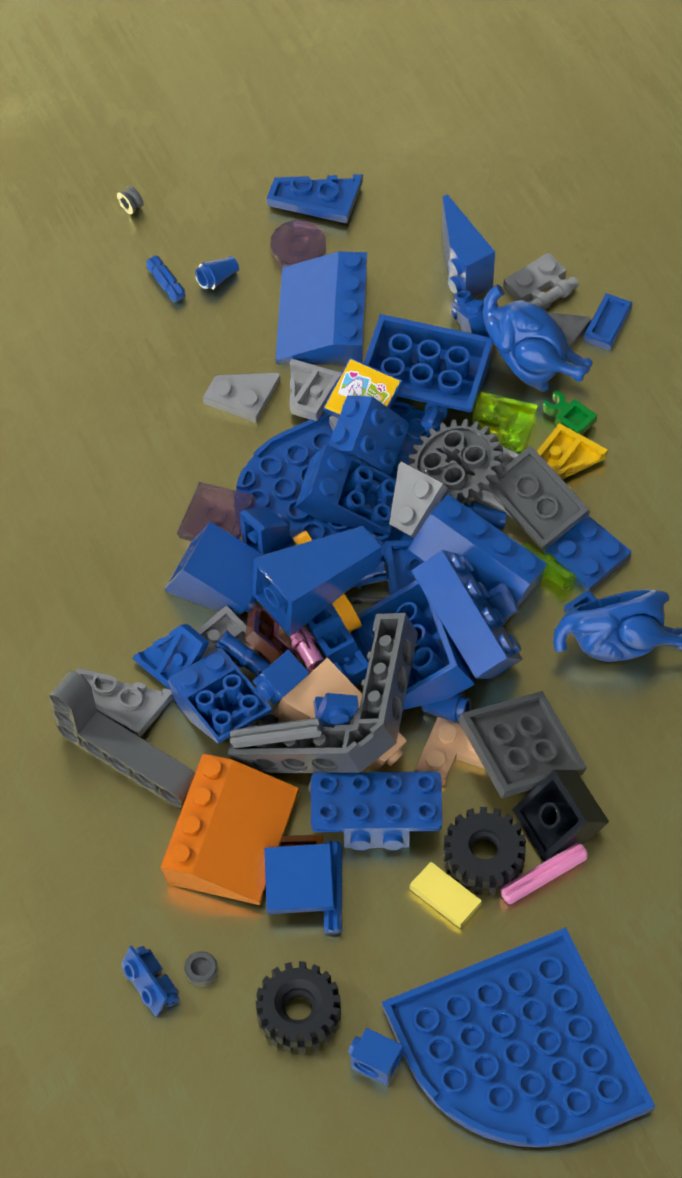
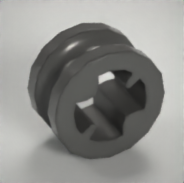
(130, 199)

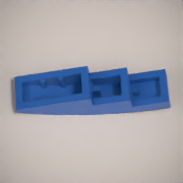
(338, 645)

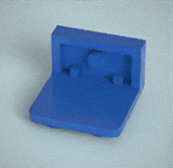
(369, 432)

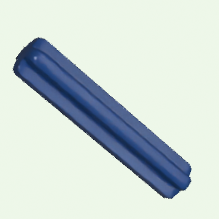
(333, 918)

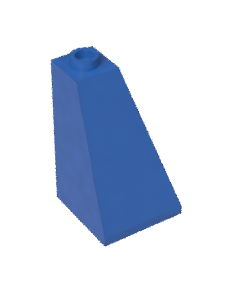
(310, 576)

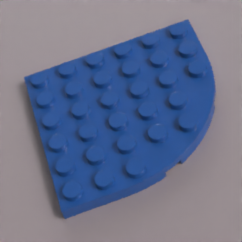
(520, 1047)

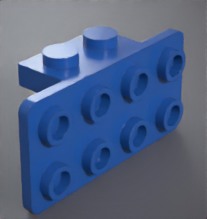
(376, 806)

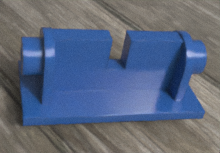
(140, 968)

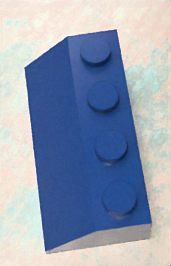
(490, 551)

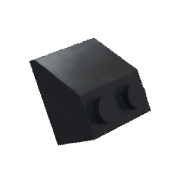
(560, 813)

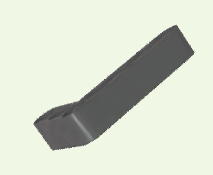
(83, 725)

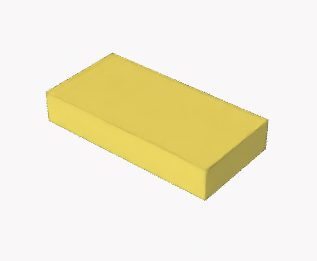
(445, 894)

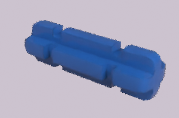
(165, 278)

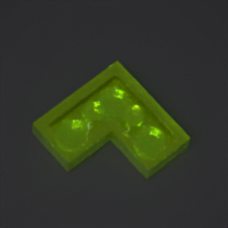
(510, 416)

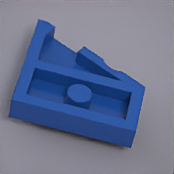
(172, 653)

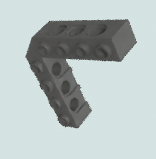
(375, 721)

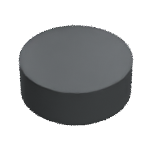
(201, 969)

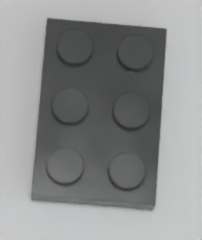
(538, 498)

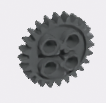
(463, 447)

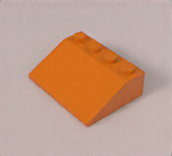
(224, 830)

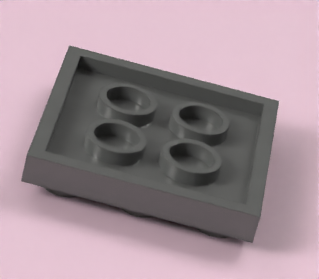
(520, 742)

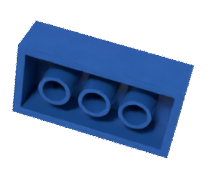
(467, 614)

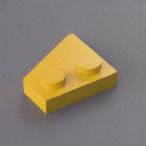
(570, 452)

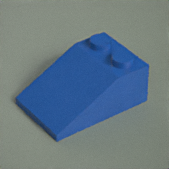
(467, 253)

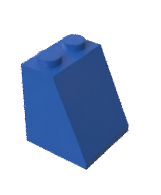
(216, 572)

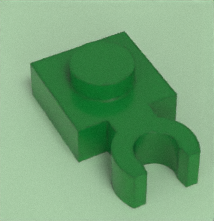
(571, 415)

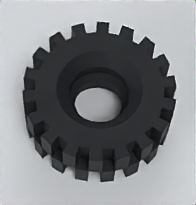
(484, 872)
(298, 984)

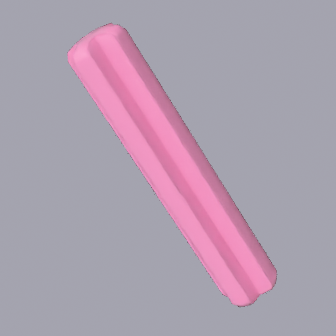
(543, 873)

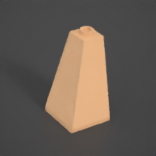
(327, 679)

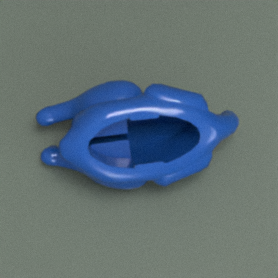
(531, 341)
(619, 626)

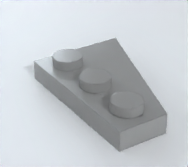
(127, 704)

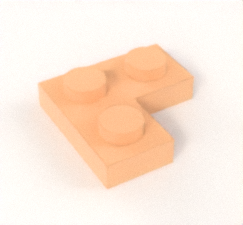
(444, 746)

